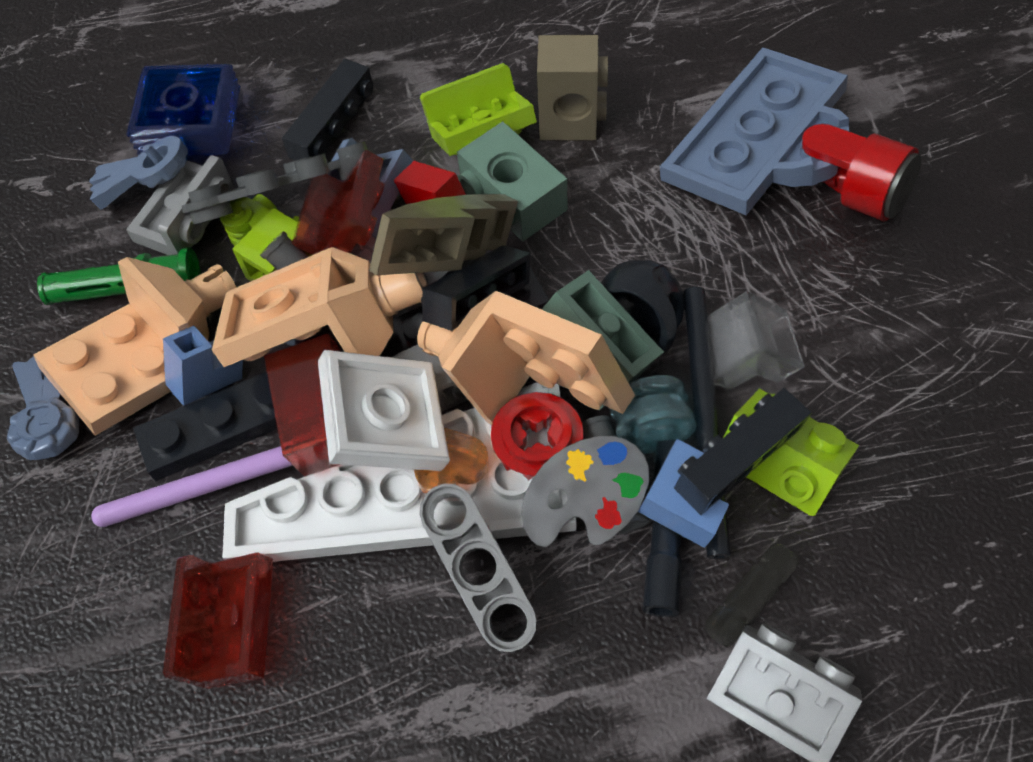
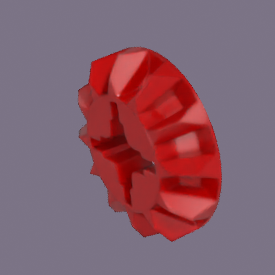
(533, 412)

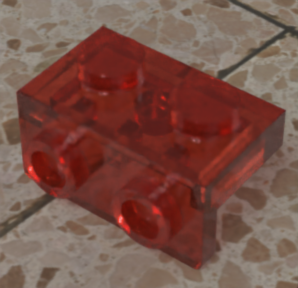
(339, 211)
(219, 620)

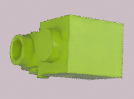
(252, 229)

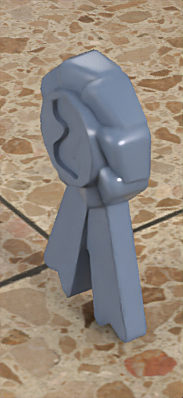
(154, 166)
(47, 422)

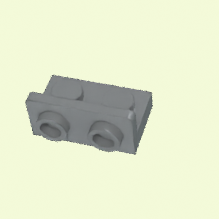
(787, 694)

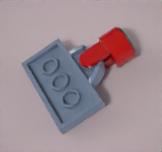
(783, 130)

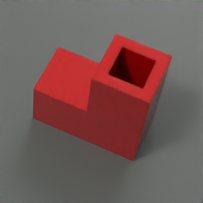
(427, 182)

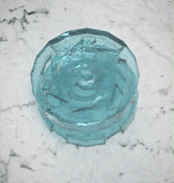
(655, 413)

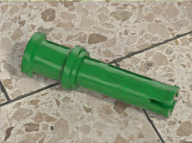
(107, 280)

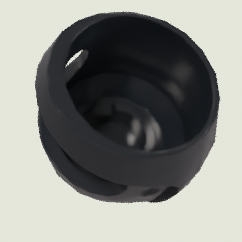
(649, 296)

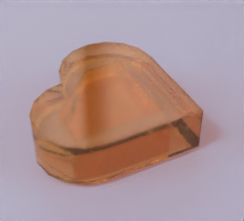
(467, 463)

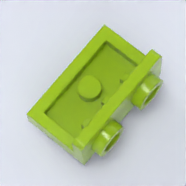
(473, 106)
(805, 465)

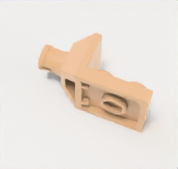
(313, 293)
(510, 341)
(119, 360)

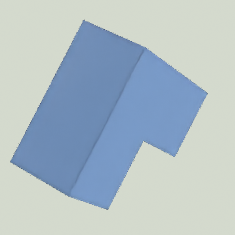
(193, 367)
(671, 509)

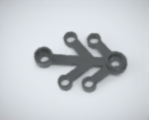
(210, 203)

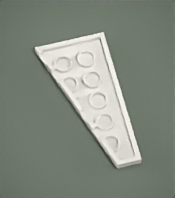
(376, 507)

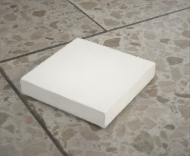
(381, 412)

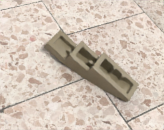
(441, 233)

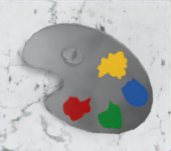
(602, 484)

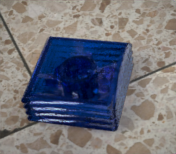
(188, 103)

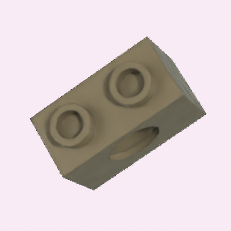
(568, 86)

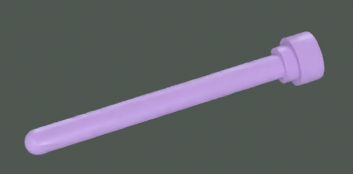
(189, 487)

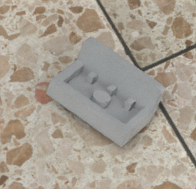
(162, 221)

